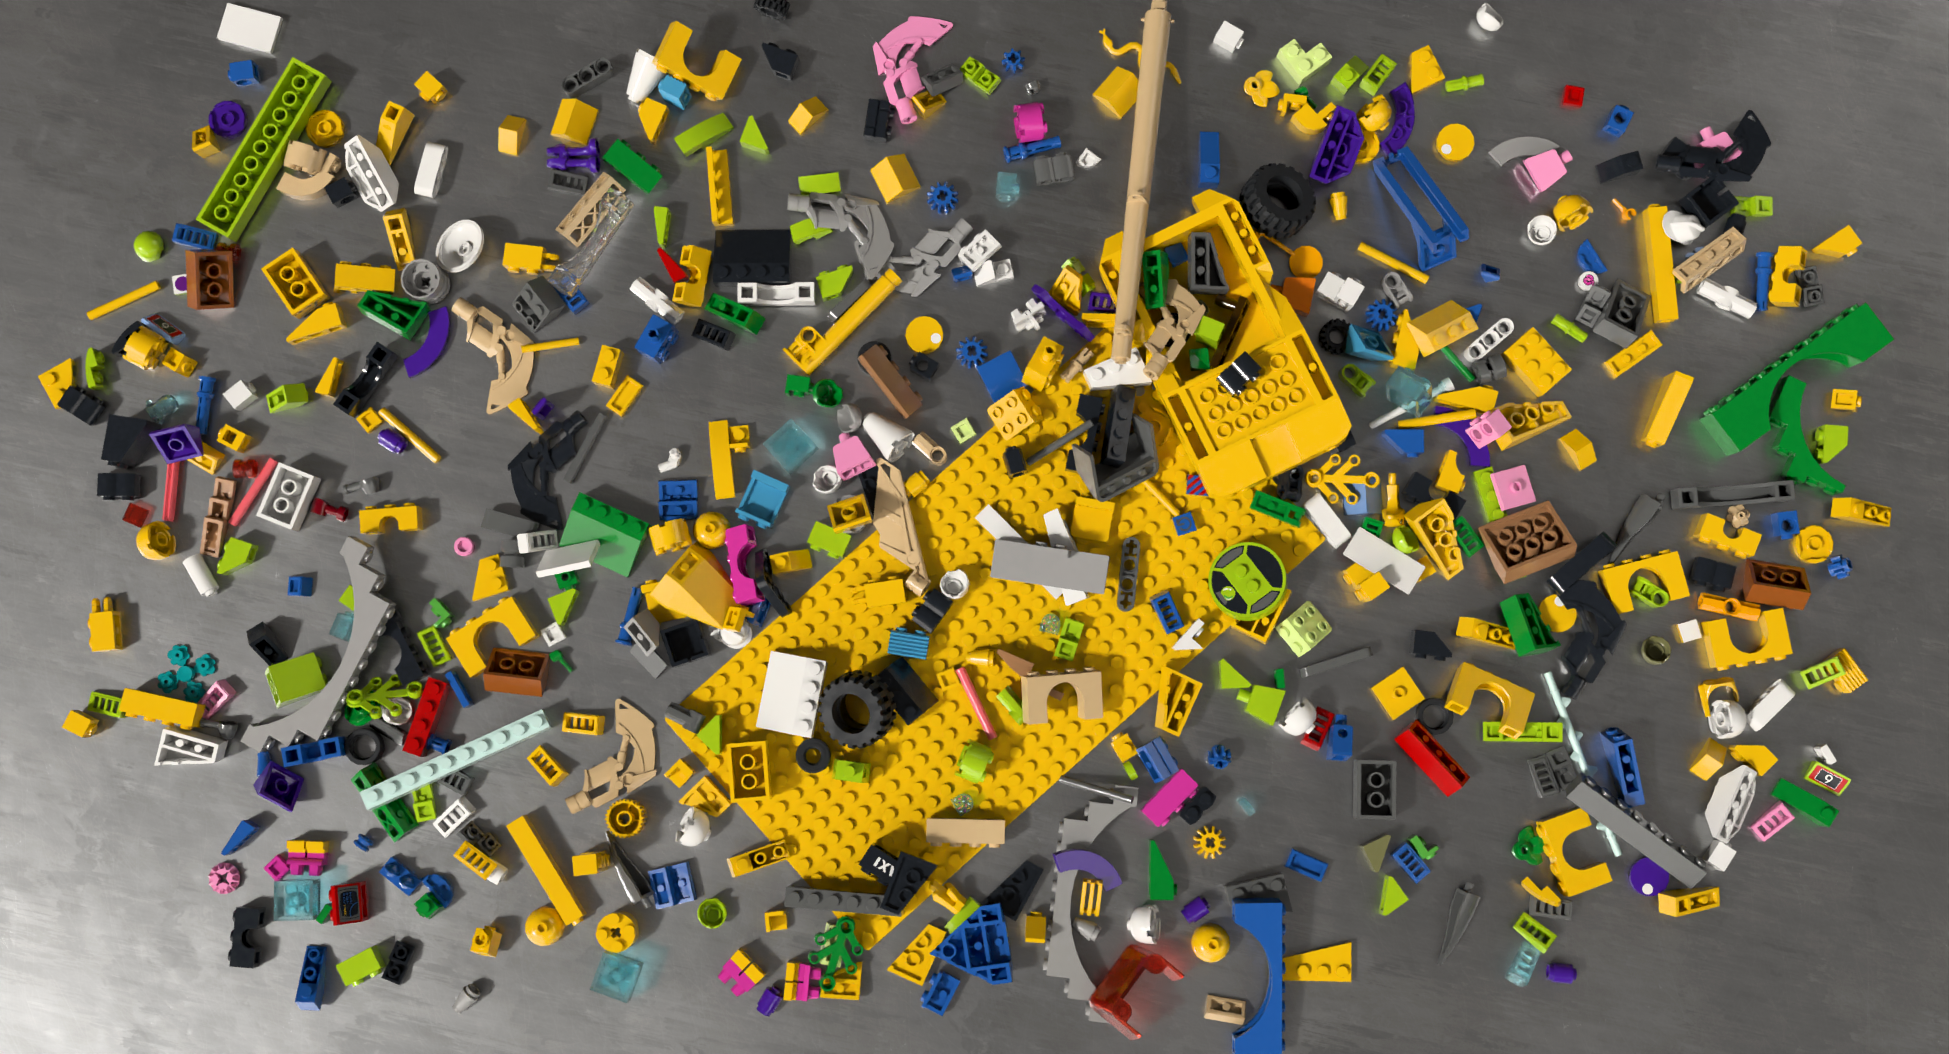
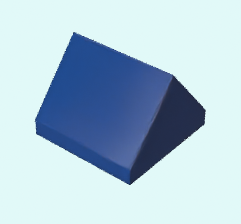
(1475, 311)

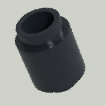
(1737, 221)

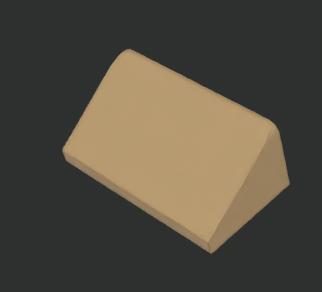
(1225, 1009)

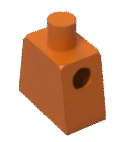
(1298, 293)

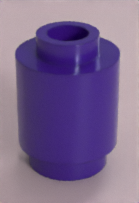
(392, 440)
(1195, 909)
(1561, 972)
(769, 1000)

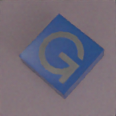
(1184, 524)

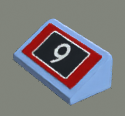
(164, 328)

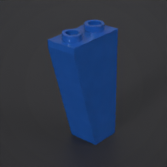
(1623, 766)

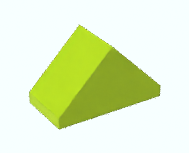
(752, 137)
(562, 605)
(1230, 677)
(712, 734)
(1392, 896)

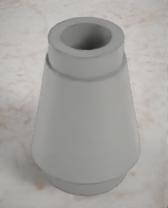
(1086, 928)
(466, 998)

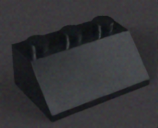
(909, 691)

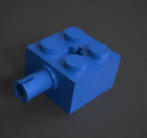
(657, 339)

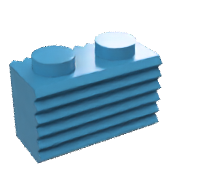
(674, 92)
(908, 644)

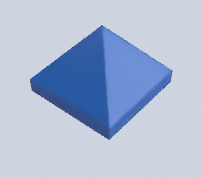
(1490, 273)

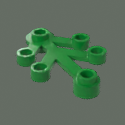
(836, 950)

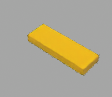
(1633, 354)

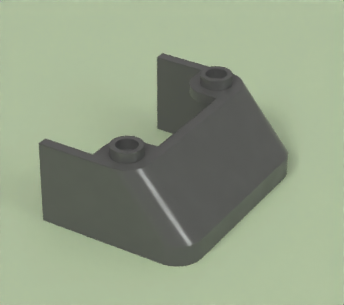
(1140, 464)

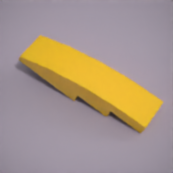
(721, 459)

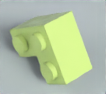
(1301, 64)

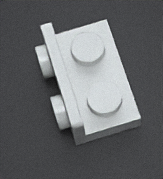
(979, 250)

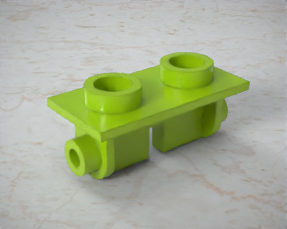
(1088, 283)

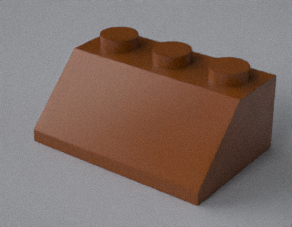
(209, 279)
(1775, 584)
(516, 672)

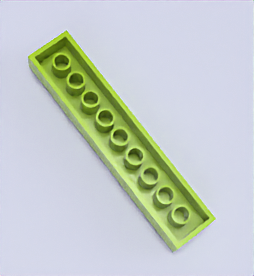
(263, 149)

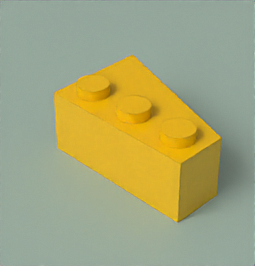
(364, 278)
(1175, 700)

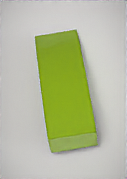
(703, 134)

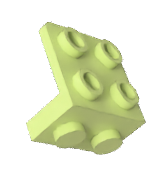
(1304, 628)

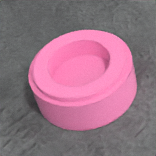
(464, 546)

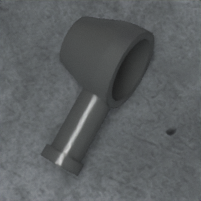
(369, 486)
(225, 727)

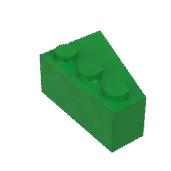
(632, 165)
(395, 313)
(1526, 626)

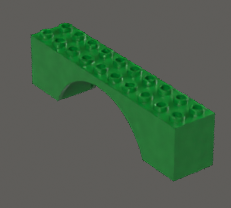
(1745, 412)

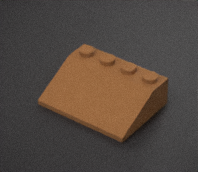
(1527, 542)

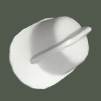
(1681, 227)
(732, 639)

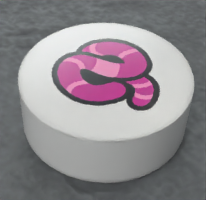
(1586, 280)

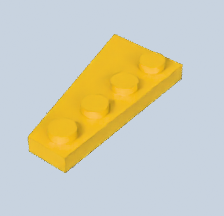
(1320, 965)

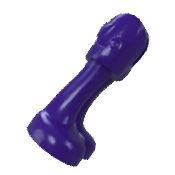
(564, 153)

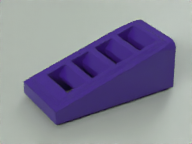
(1100, 309)
(542, 408)

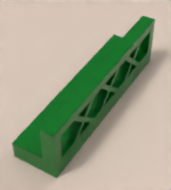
(396, 811)

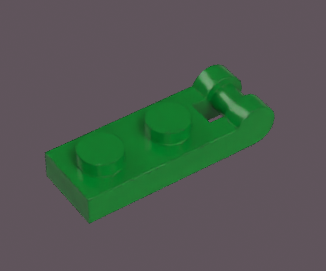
(1277, 508)

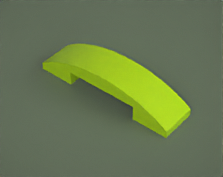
(1532, 732)

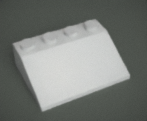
(791, 694)

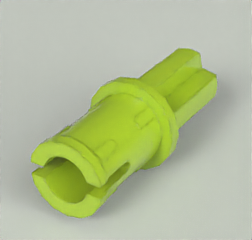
(1464, 83)
(1569, 328)

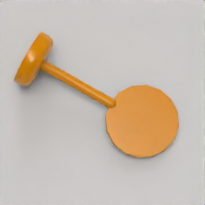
(1304, 260)

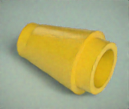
(1339, 205)
(982, 658)

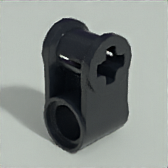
(1290, 482)

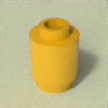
(916, 484)

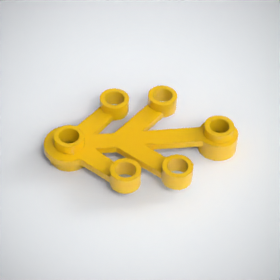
(1339, 479)

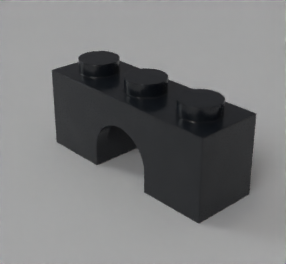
(1418, 491)
(242, 952)

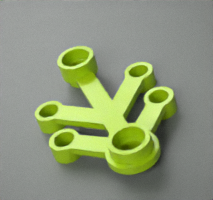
(360, 698)

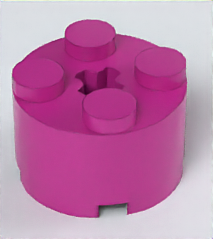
(1029, 122)

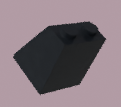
(127, 440)

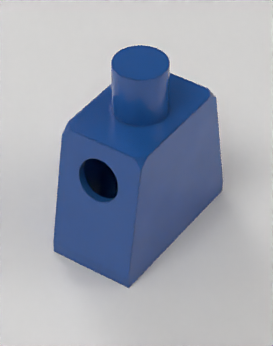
(1338, 747)

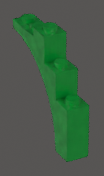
(1790, 441)

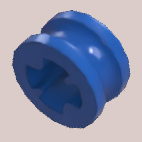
(363, 842)

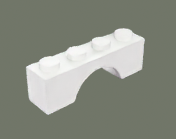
(784, 295)

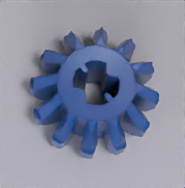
(935, 200)
(1388, 317)
(978, 351)

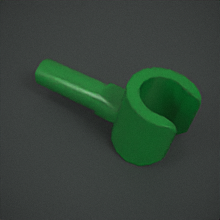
(1303, 91)
(557, 655)

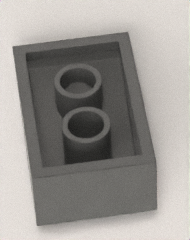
(1622, 314)

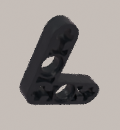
(764, 581)

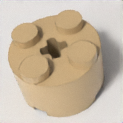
(304, 157)

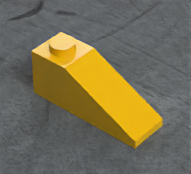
(400, 237)
(320, 323)
(1475, 398)
(1688, 901)

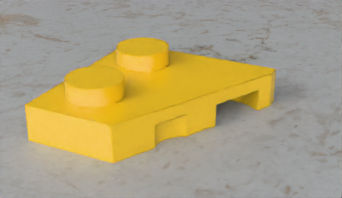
(1424, 70)
(1068, 290)
(58, 380)
(490, 578)
(706, 797)
(846, 985)

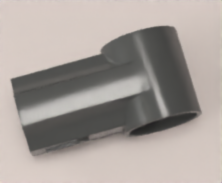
(688, 718)

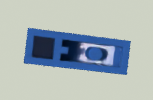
(1209, 160)

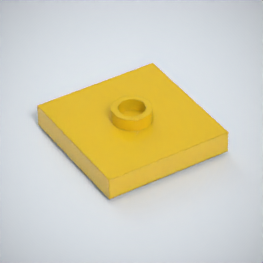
(1397, 693)

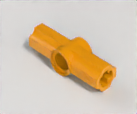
(1739, 608)

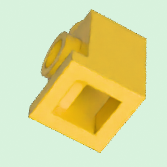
(240, 442)

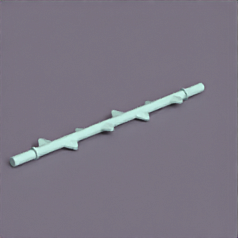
(1577, 755)

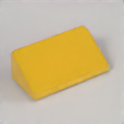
(210, 460)

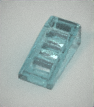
(1513, 969)

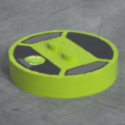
(1247, 581)

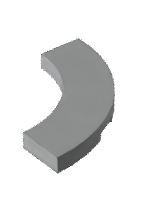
(1521, 147)

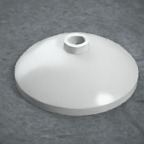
(460, 246)

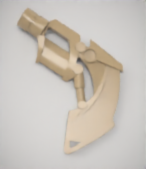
(1189, 316)
(515, 381)
(638, 731)

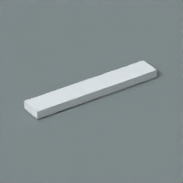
(1003, 531)

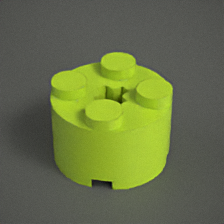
(974, 761)

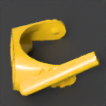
(1709, 685)

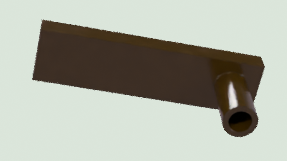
(1239, 310)

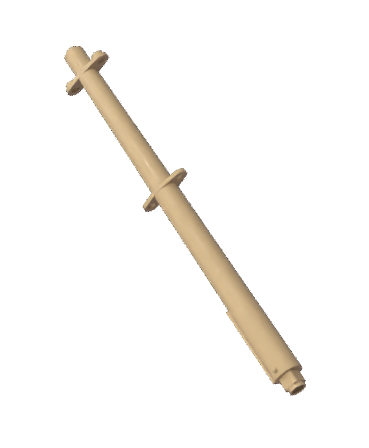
(1145, 132)

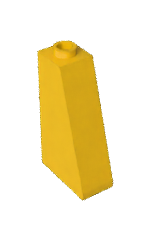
(1666, 408)

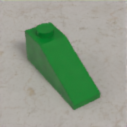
(1155, 278)
(735, 313)
(1805, 803)
(1160, 880)

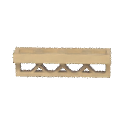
(583, 208)
(1710, 259)

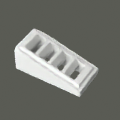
(526, 542)
(464, 809)

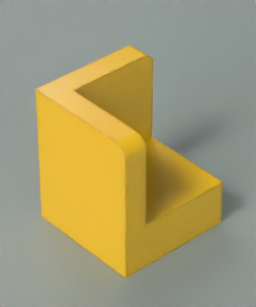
(680, 772)
(776, 920)

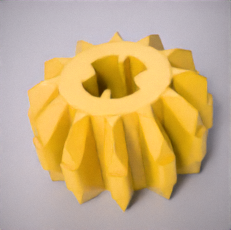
(1202, 842)

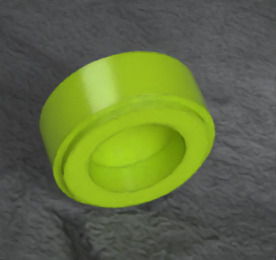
(1130, 770)

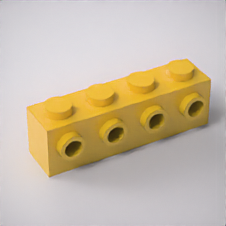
(162, 708)

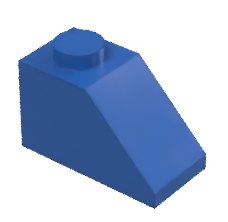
(1406, 441)

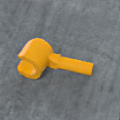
(1624, 210)

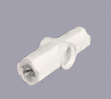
(1727, 298)
(657, 300)

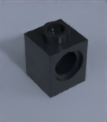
(341, 192)
(925, 374)

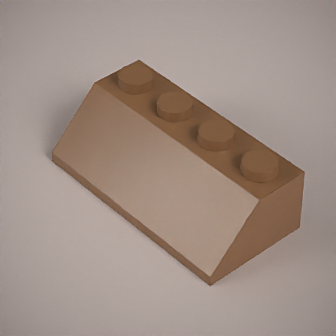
(890, 381)

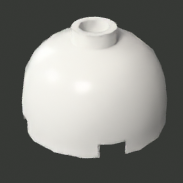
(1299, 718)
(1727, 719)
(694, 828)
(1144, 924)

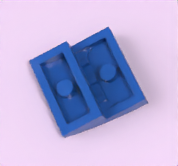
(1001, 375)
(678, 499)
(672, 885)

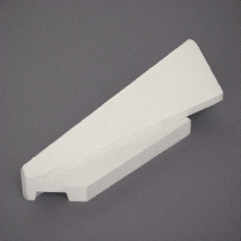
(1060, 534)

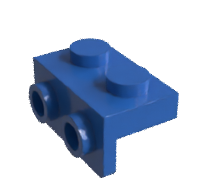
(940, 992)

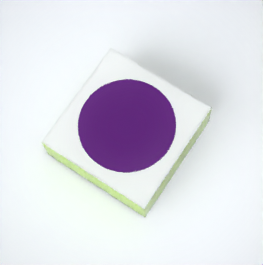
(179, 284)

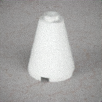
(643, 77)
(888, 435)

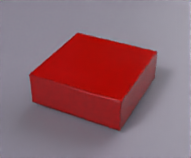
(1573, 96)

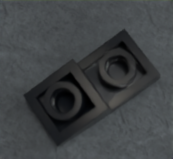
(398, 963)

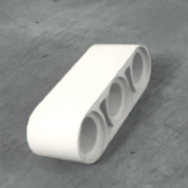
(431, 169)
(1496, 335)
(1326, 520)
(1769, 704)

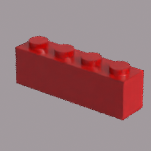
(427, 716)
(1432, 758)

